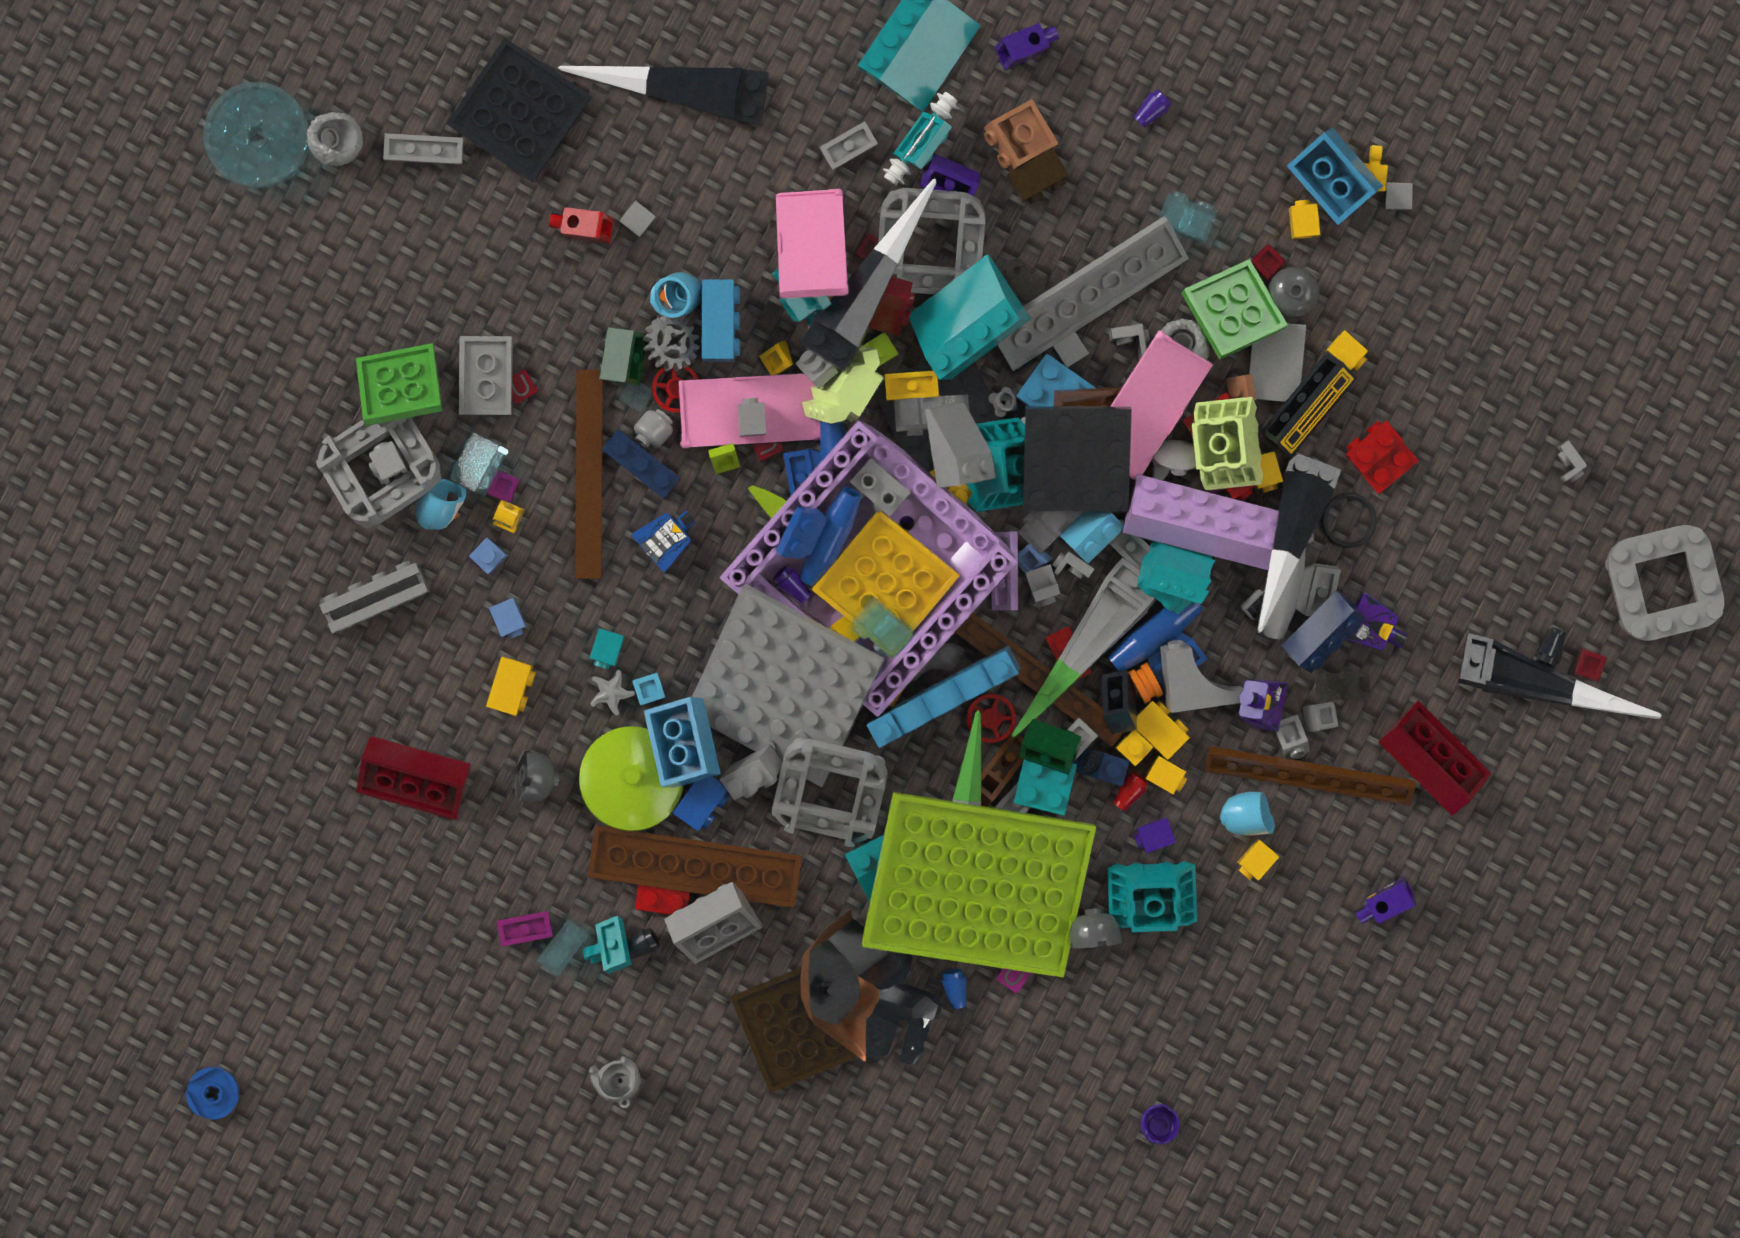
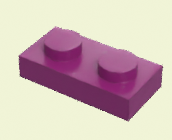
(524, 928)

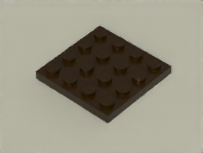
(783, 1034)

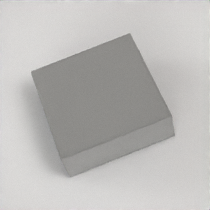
(1398, 196)
(637, 219)
(1070, 349)

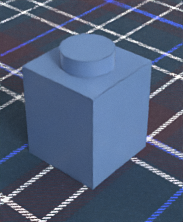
(488, 556)
(508, 618)

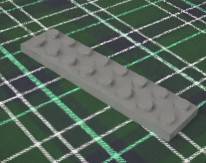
(1094, 291)

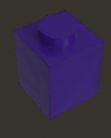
(1154, 835)

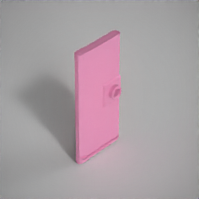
(811, 244)
(1158, 395)
(711, 416)

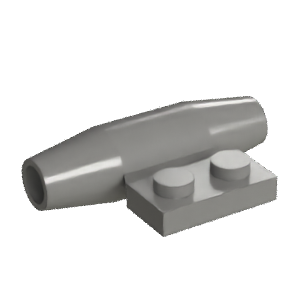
(1304, 591)

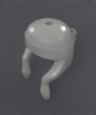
(607, 1080)

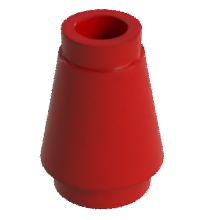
(1131, 790)

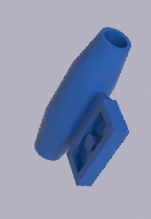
(803, 462)
(820, 535)
(1156, 631)

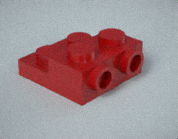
(1380, 456)

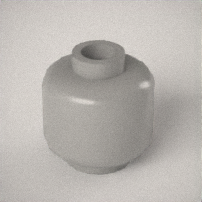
(653, 429)

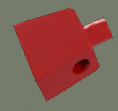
(592, 224)

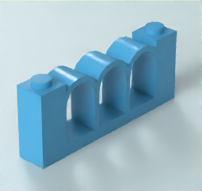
(943, 696)

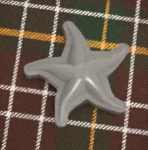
(611, 692)

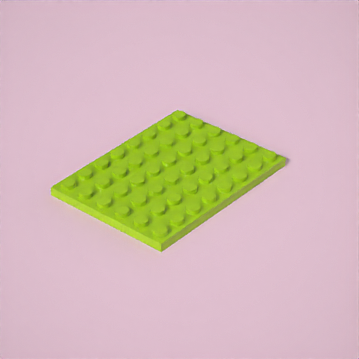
(978, 885)

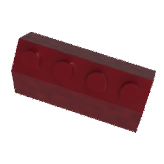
(1435, 758)
(413, 777)

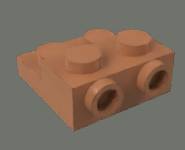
(1019, 135)

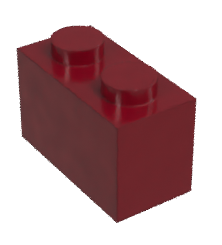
(892, 309)

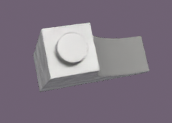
(1186, 686)

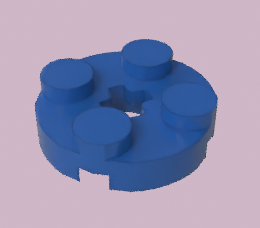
(208, 1107)

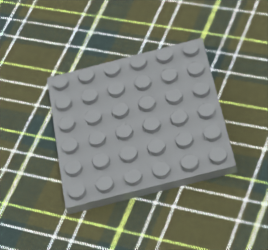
(784, 678)

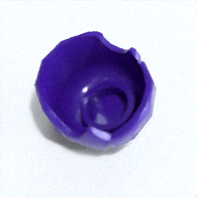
(1159, 1124)

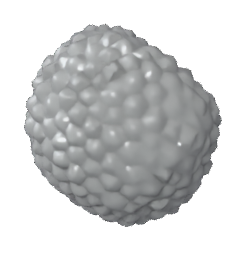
(335, 138)
(1189, 335)

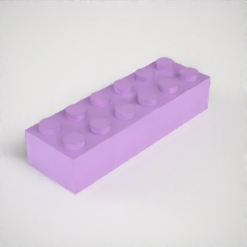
(1201, 521)

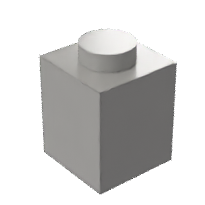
(751, 418)

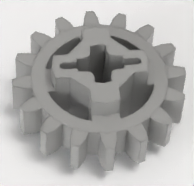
(675, 355)

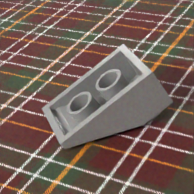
(957, 446)

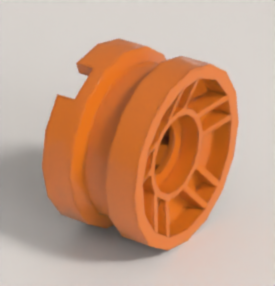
(1145, 683)

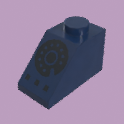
(1102, 766)

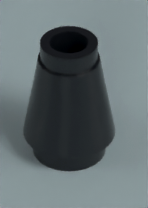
(1551, 648)
(643, 943)

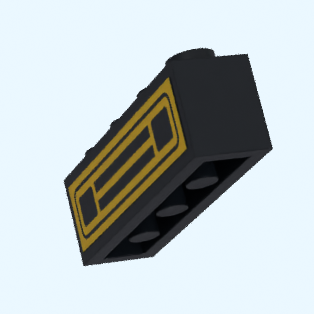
(1308, 404)

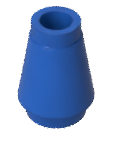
(955, 987)

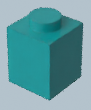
(606, 648)

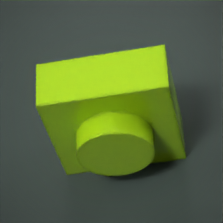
(884, 347)
(724, 458)

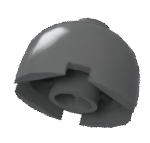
(1294, 292)
(535, 777)
(1094, 930)

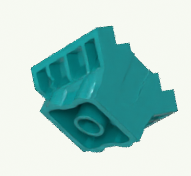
(1007, 448)
(1175, 575)
(1153, 895)

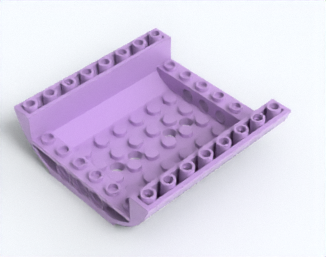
(939, 523)

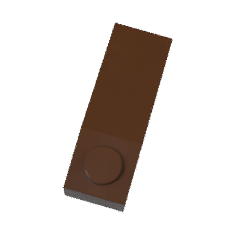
(1000, 769)

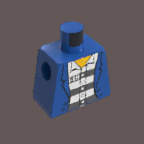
(665, 538)

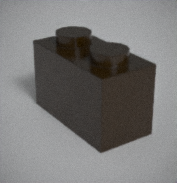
(1037, 176)

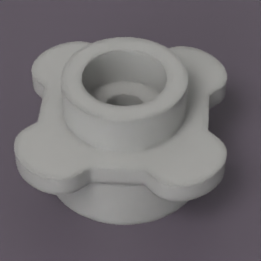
(1010, 401)

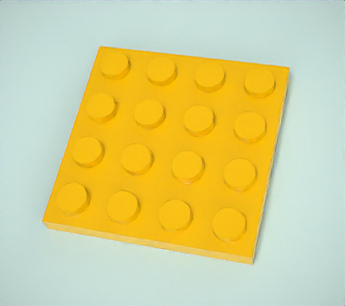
(888, 565)

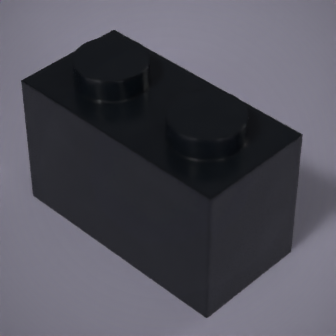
(1119, 702)

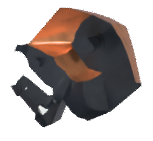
(861, 994)

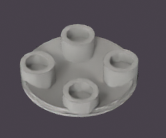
(1176, 455)

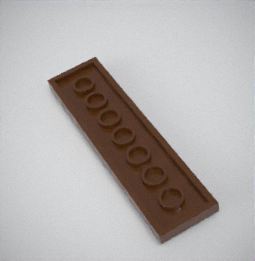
(693, 865)

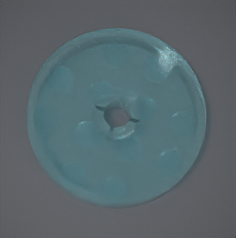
(230, 129)

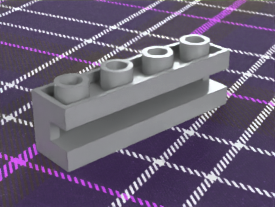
(375, 597)

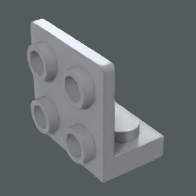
(1125, 336)

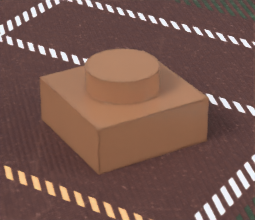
(1241, 387)

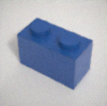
(701, 801)

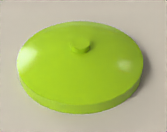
(623, 782)

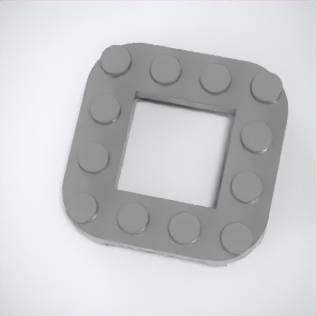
(940, 205)
(397, 495)
(1628, 592)
(838, 759)

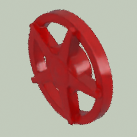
(670, 387)
(991, 717)

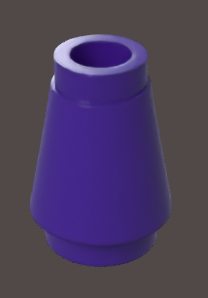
(1152, 108)
(789, 582)

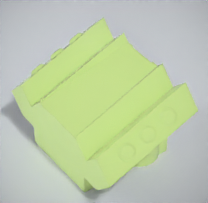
(846, 392)
(1227, 443)

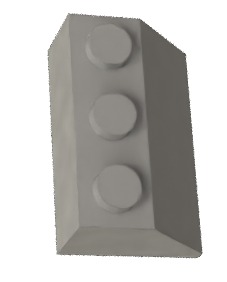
(712, 923)

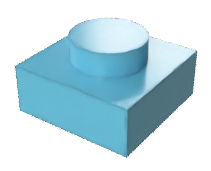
(648, 688)

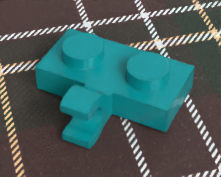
(611, 946)

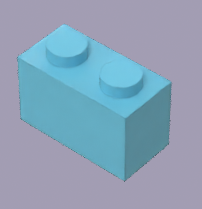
(1092, 533)

